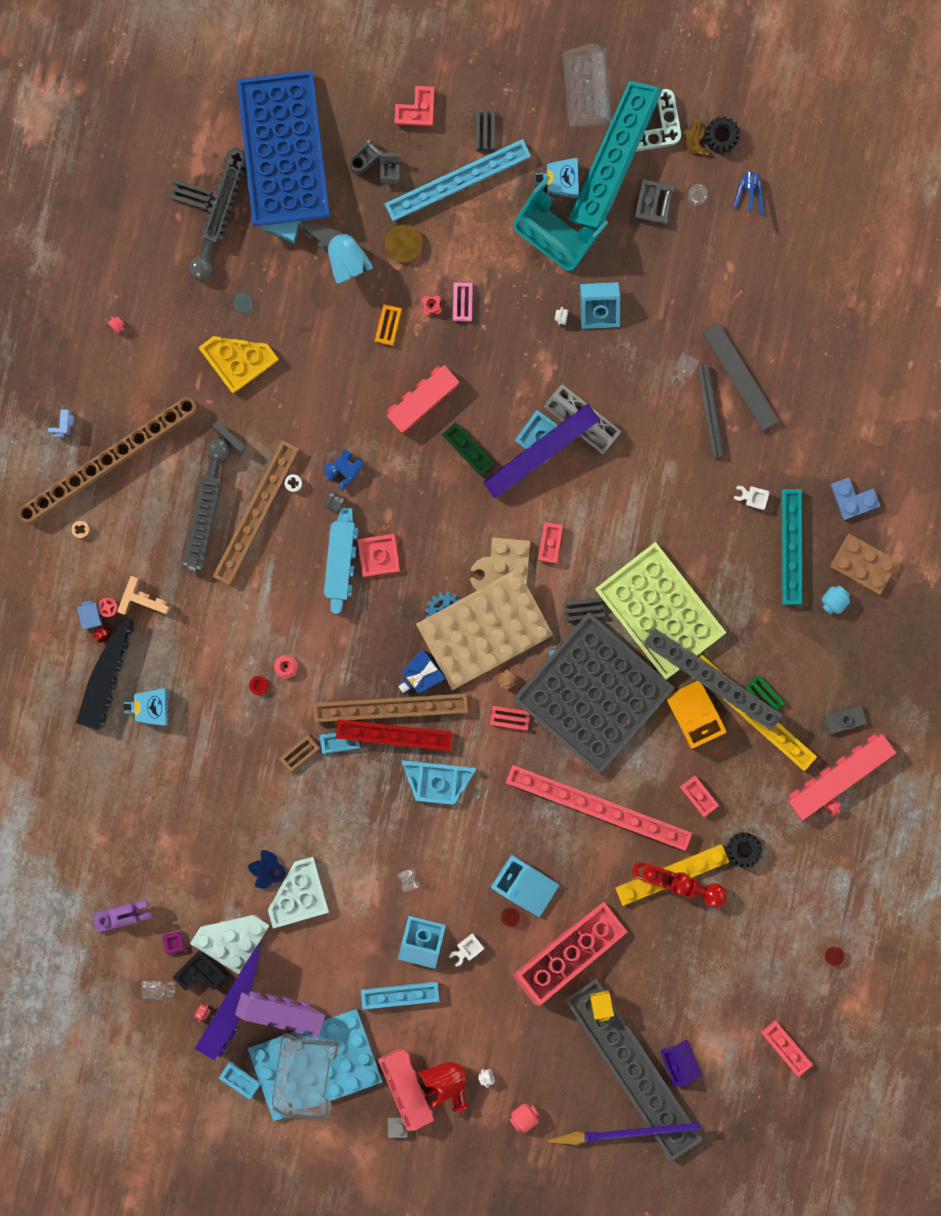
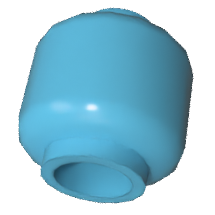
(835, 600)

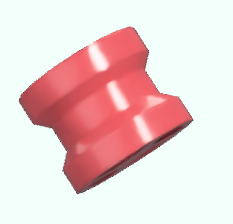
(105, 608)

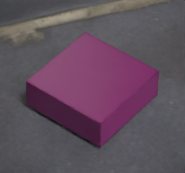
(173, 942)

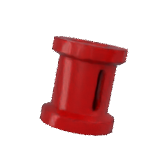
(459, 1101)

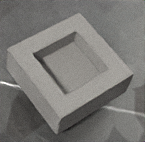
(396, 1128)

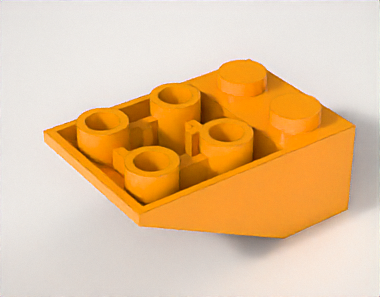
(695, 714)

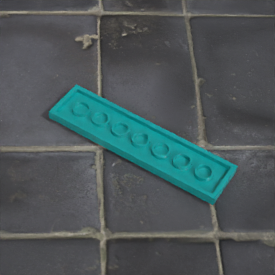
(615, 155)

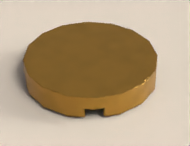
(404, 243)

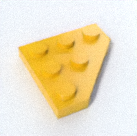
(237, 360)

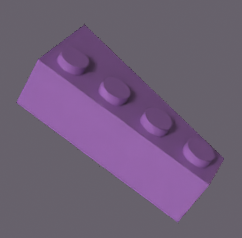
(280, 1013)

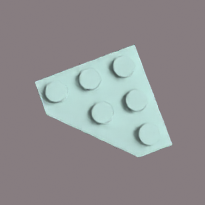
(299, 895)
(231, 940)

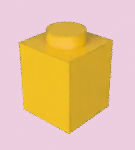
(601, 1005)

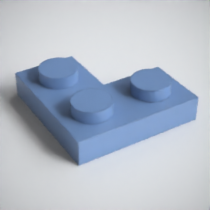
(849, 502)

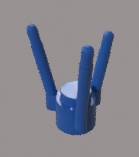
(750, 182)

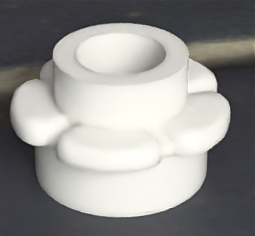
(561, 316)
(486, 1078)

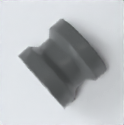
(334, 502)

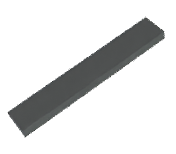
(740, 377)

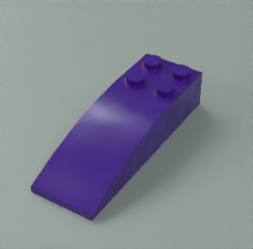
(224, 1021)

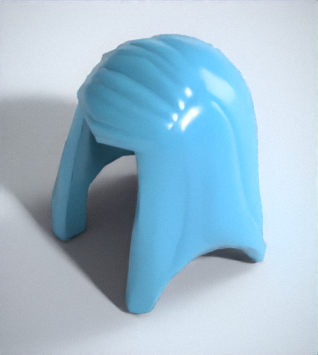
(346, 258)

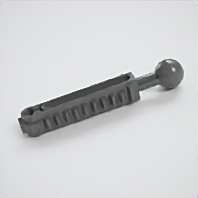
(200, 266)
(195, 554)

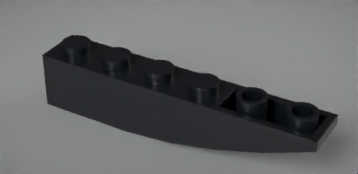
(103, 679)

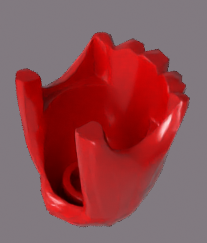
(443, 1079)

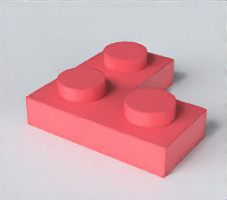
(421, 112)

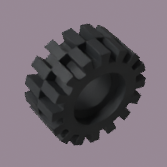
(729, 125)
(756, 852)

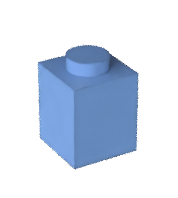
(89, 615)

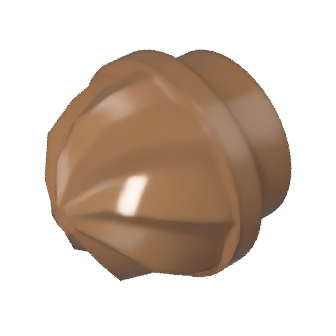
(507, 679)

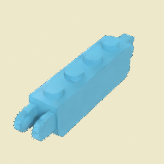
(339, 559)

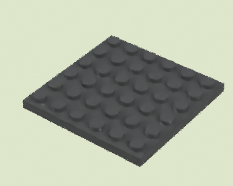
(593, 693)

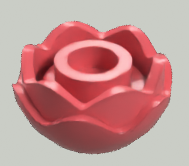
(288, 660)

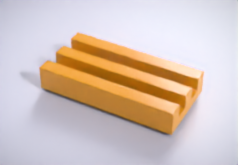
(384, 340)

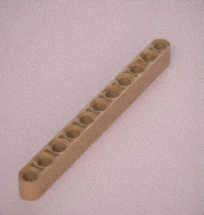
(98, 461)

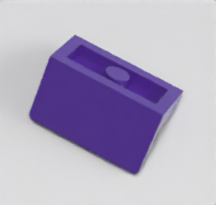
(681, 1063)

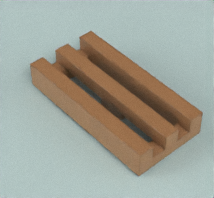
(312, 742)

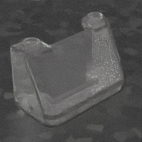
(303, 1076)

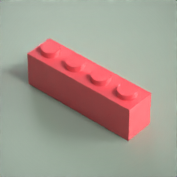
(423, 399)
(406, 1089)

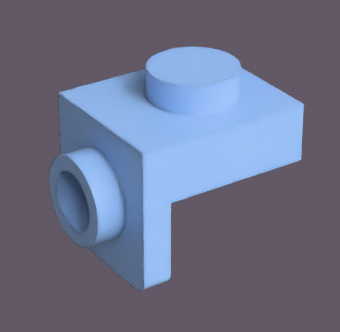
(66, 422)

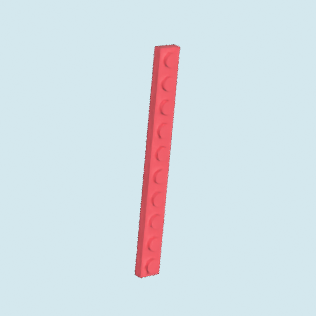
(599, 807)

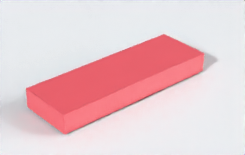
(786, 1048)

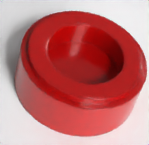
(258, 685)

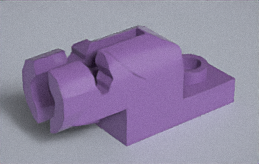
(121, 916)

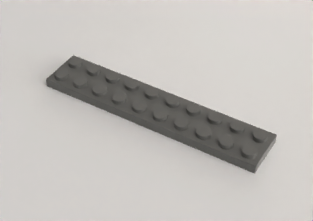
(634, 1071)

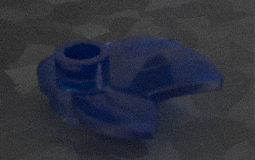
(264, 869)

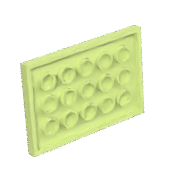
(655, 595)

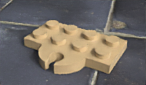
(504, 558)

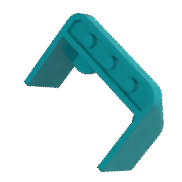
(550, 233)

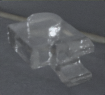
(155, 989)

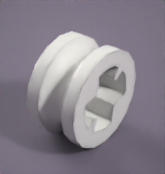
(297, 478)

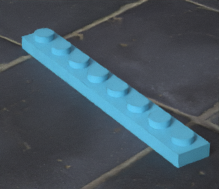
(457, 180)

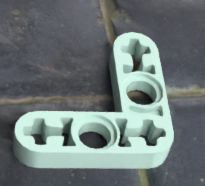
(666, 127)

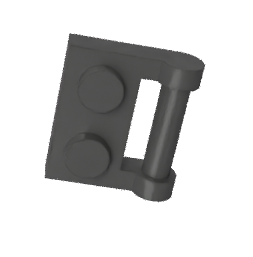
(648, 202)

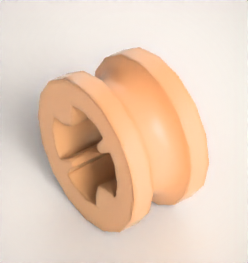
(80, 535)

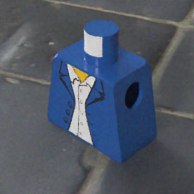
(420, 674)

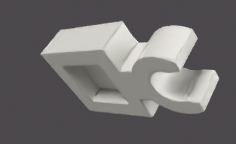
(755, 497)
(468, 948)

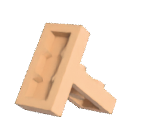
(141, 598)

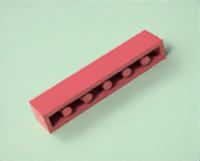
(841, 776)

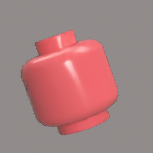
(524, 1117)

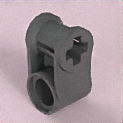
(368, 155)

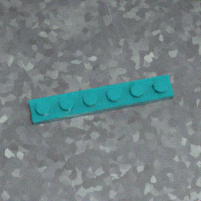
(791, 546)

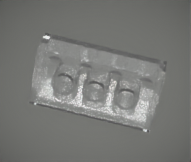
(587, 86)

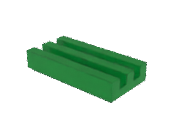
(768, 688)

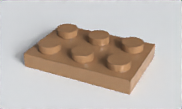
(863, 564)

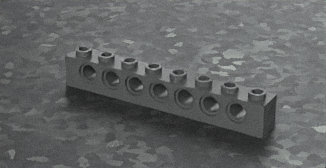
(712, 679)

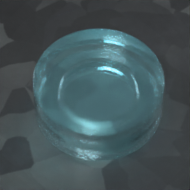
(243, 303)

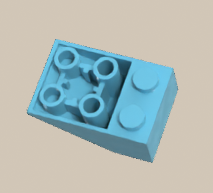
(524, 885)

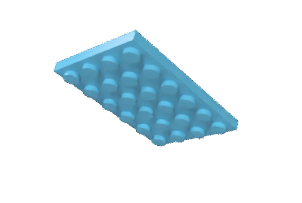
(347, 1074)

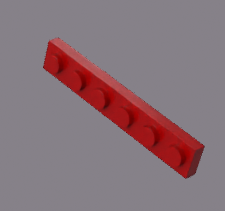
(393, 734)

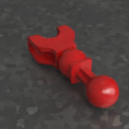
(681, 884)

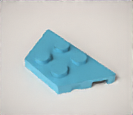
(437, 781)

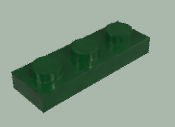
(468, 449)

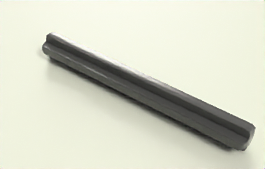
(710, 410)

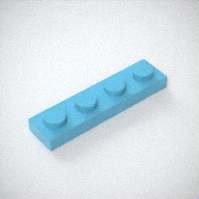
(400, 995)

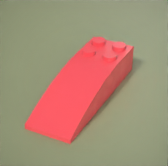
(569, 954)

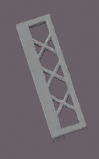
(564, 408)

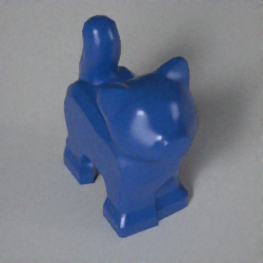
(342, 464)

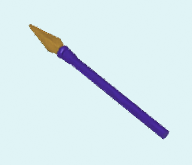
(578, 1138)

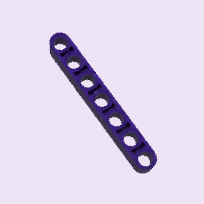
(541, 450)

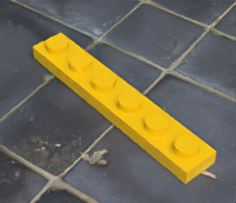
(692, 866)

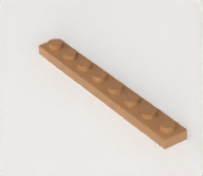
(256, 512)
(390, 707)

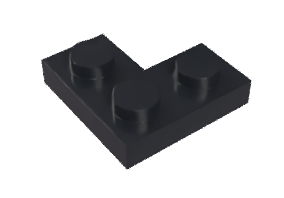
(199, 966)

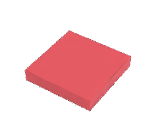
(378, 555)

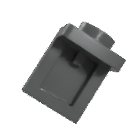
(389, 168)

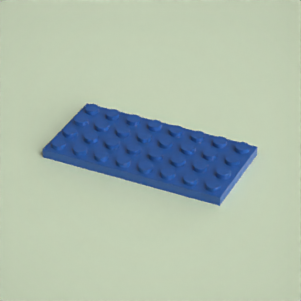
(283, 148)

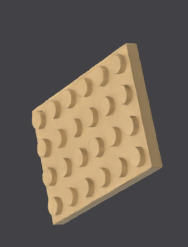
(484, 629)

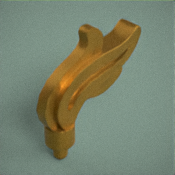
(693, 139)

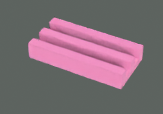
(462, 318)

